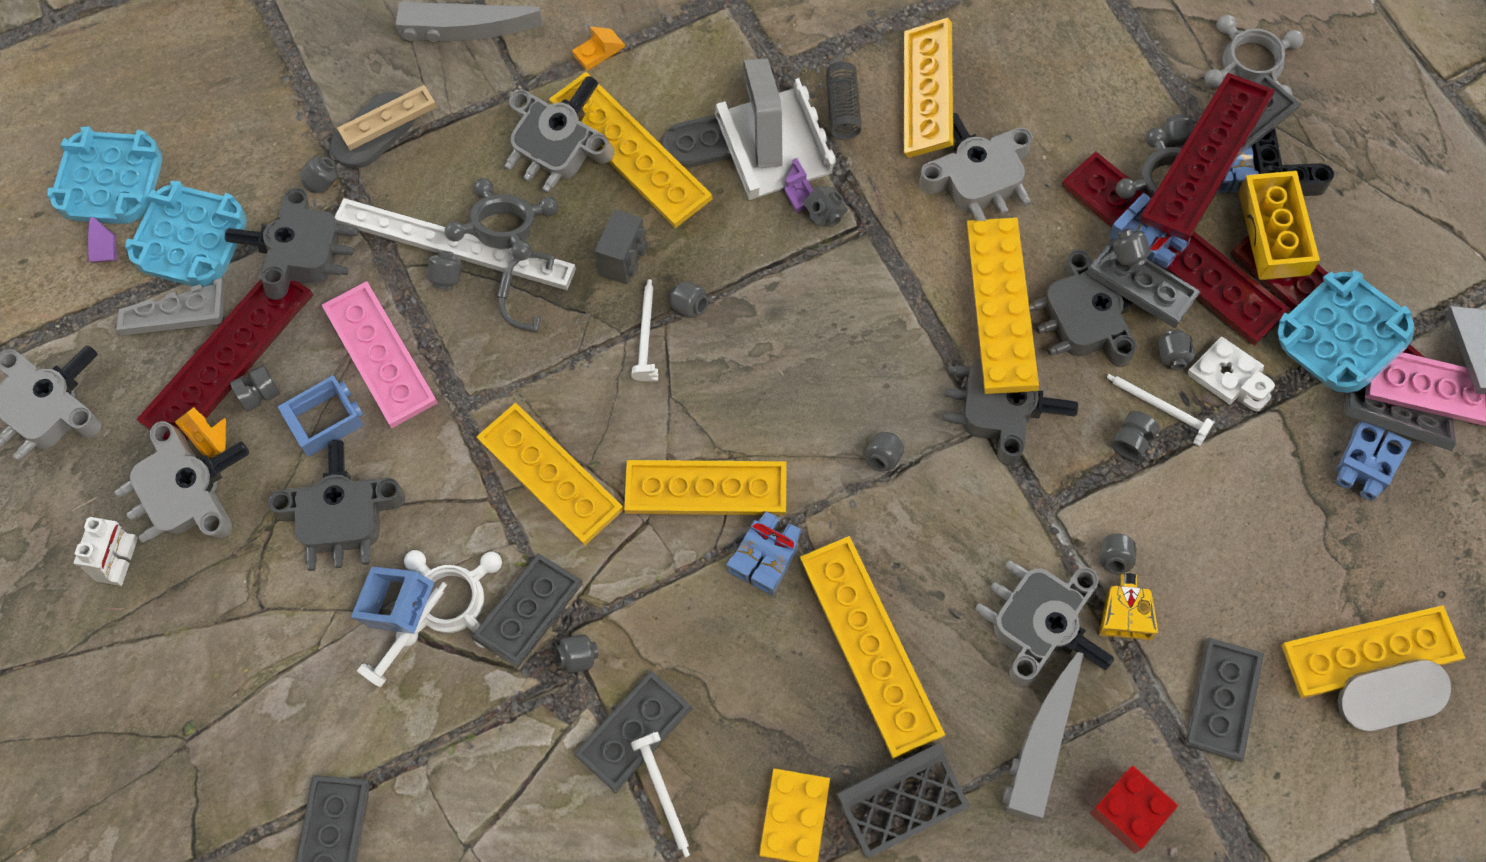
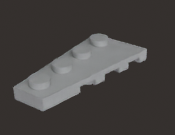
(190, 309)

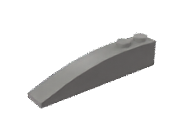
(463, 21)
(1041, 748)

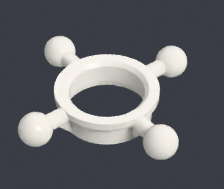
(489, 563)

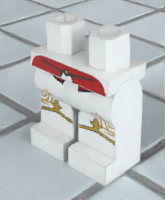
(101, 548)

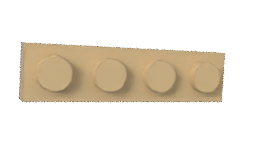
(387, 117)

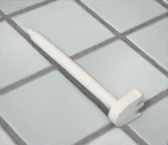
(642, 371)
(1203, 427)
(376, 675)
(643, 745)

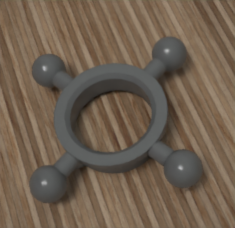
(1163, 156)
(500, 204)

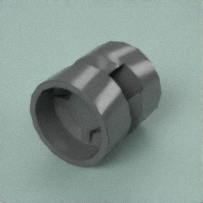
(254, 388)
(1135, 435)

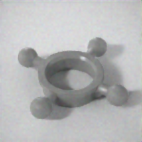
(1227, 25)

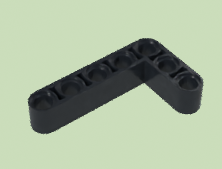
(1312, 177)

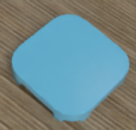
(106, 176)
(185, 235)
(1346, 332)

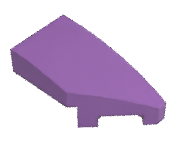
(797, 186)
(101, 242)

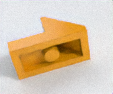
(598, 48)
(206, 439)

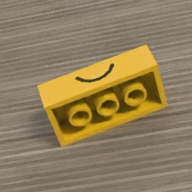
(1278, 225)

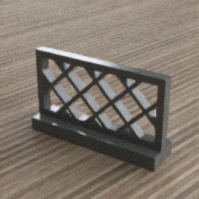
(897, 774)

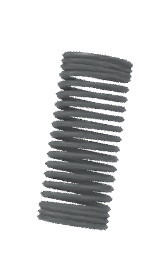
(843, 119)

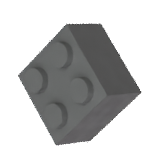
(621, 247)

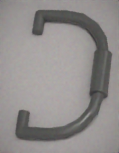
(504, 290)

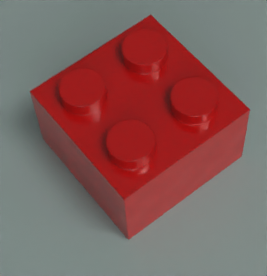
(1134, 809)

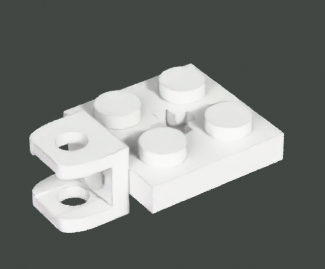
(1241, 383)

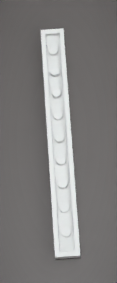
(432, 238)

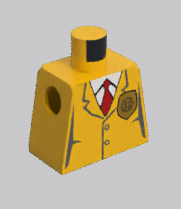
(1128, 611)

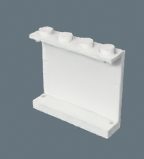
(800, 140)

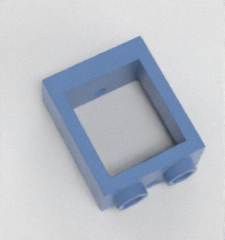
(312, 398)
(404, 616)

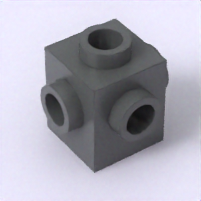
(825, 206)

